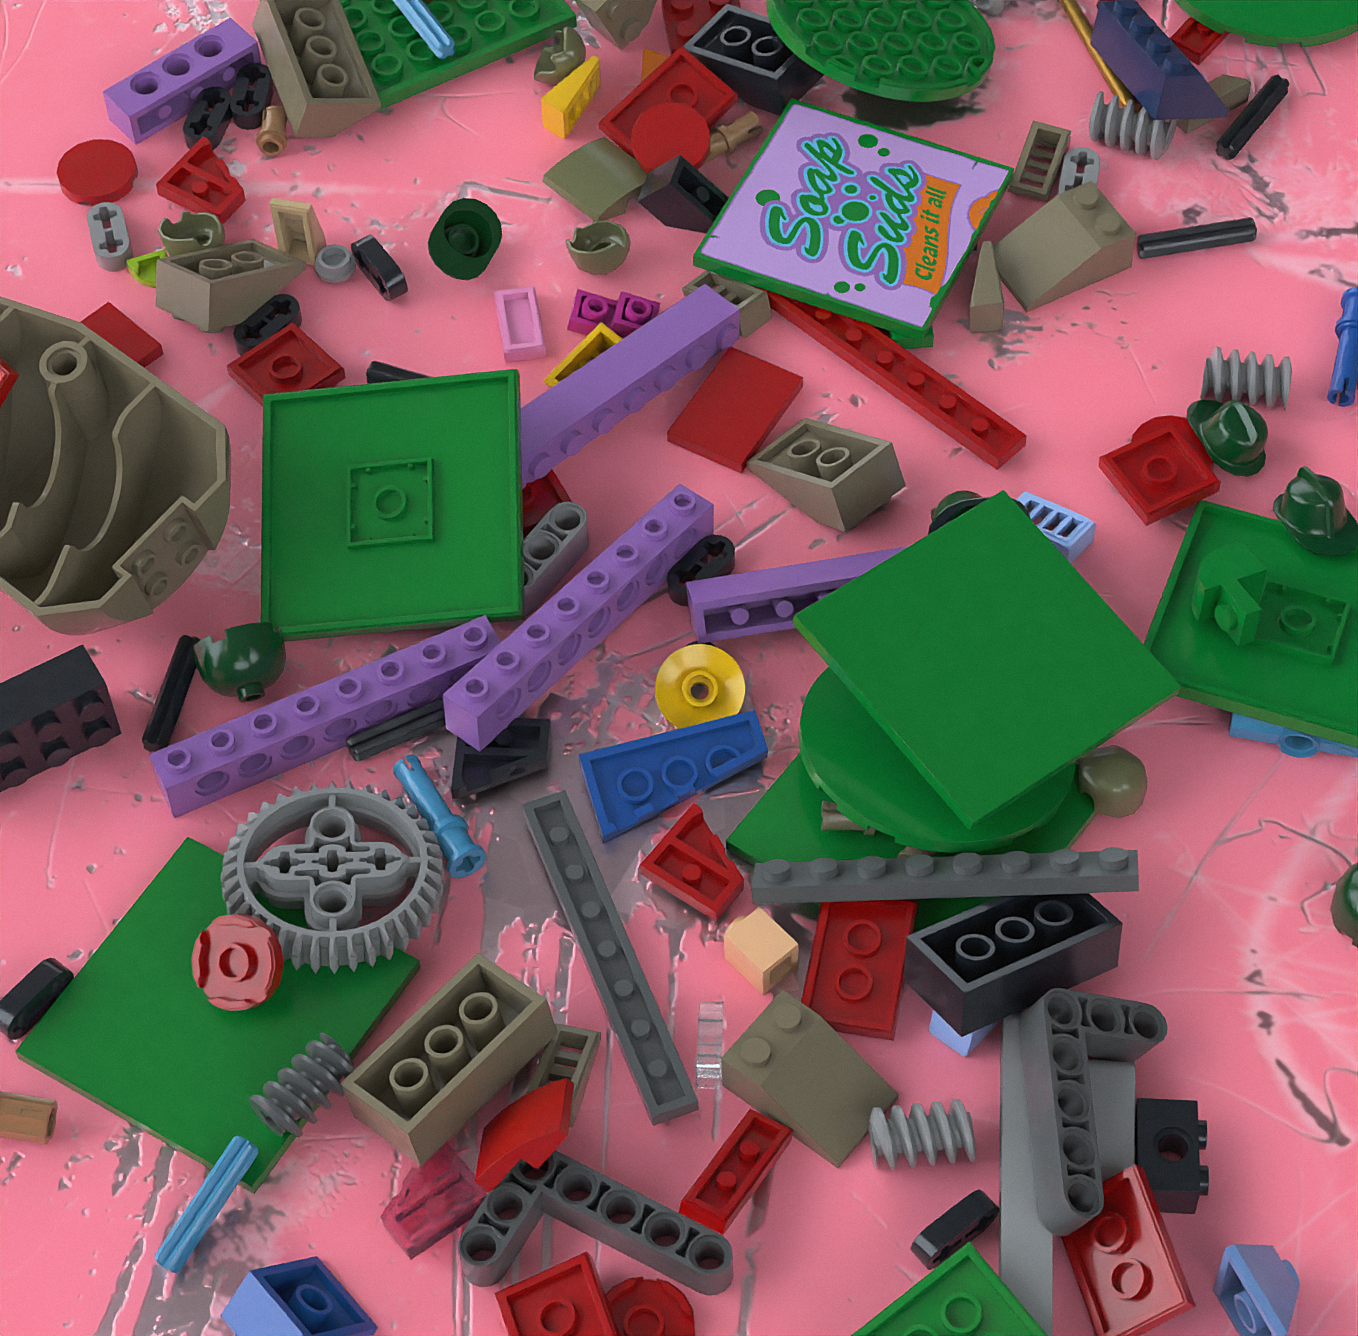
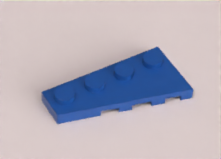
(660, 771)

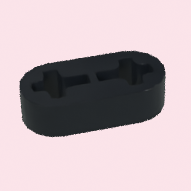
(244, 95)
(200, 117)
(379, 267)
(265, 324)
(696, 565)
(33, 997)
(954, 1229)

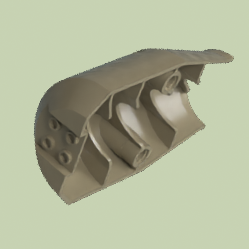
(102, 478)

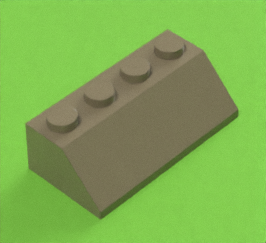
(315, 65)

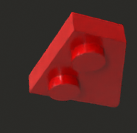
(202, 183)
(694, 866)

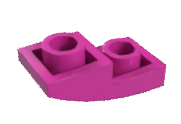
(620, 316)

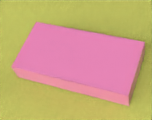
(520, 324)

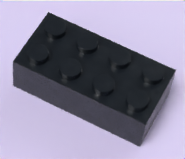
(52, 716)
(1009, 955)

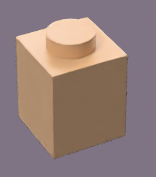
(760, 950)

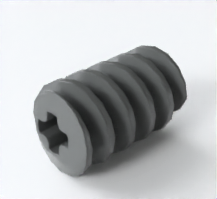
(303, 1087)

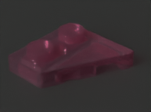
(432, 1202)

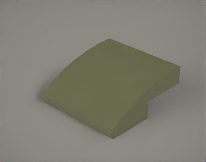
(597, 179)

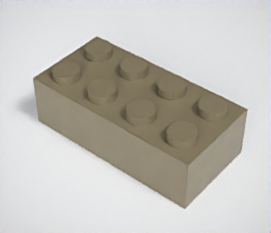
(449, 1058)

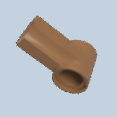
(27, 1117)

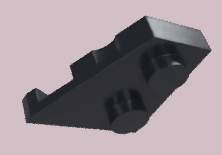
(512, 754)

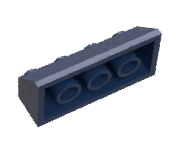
(1152, 64)

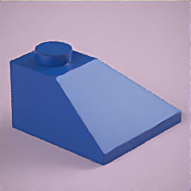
(295, 1301)

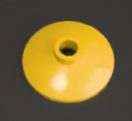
(703, 666)

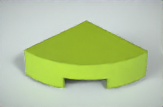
(144, 267)

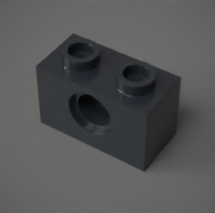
(1172, 1127)

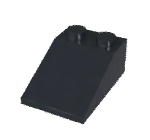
(752, 59)

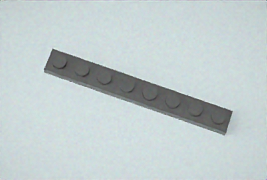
(946, 877)
(610, 959)

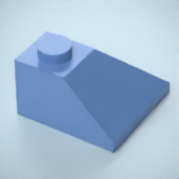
(1257, 1289)

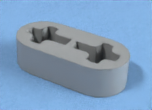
(1079, 157)
(102, 238)

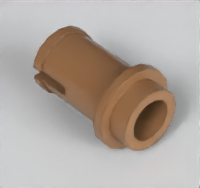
(272, 137)

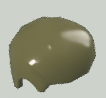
(560, 60)
(191, 233)
(599, 247)
(1113, 780)

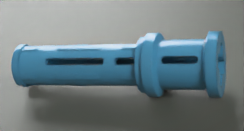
(450, 829)

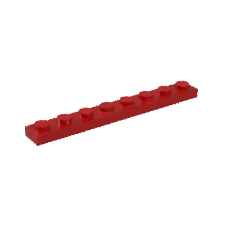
(907, 379)

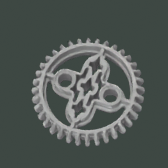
(336, 874)

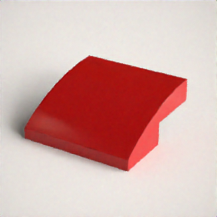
(525, 1131)

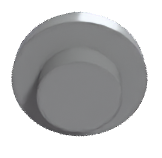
(335, 264)

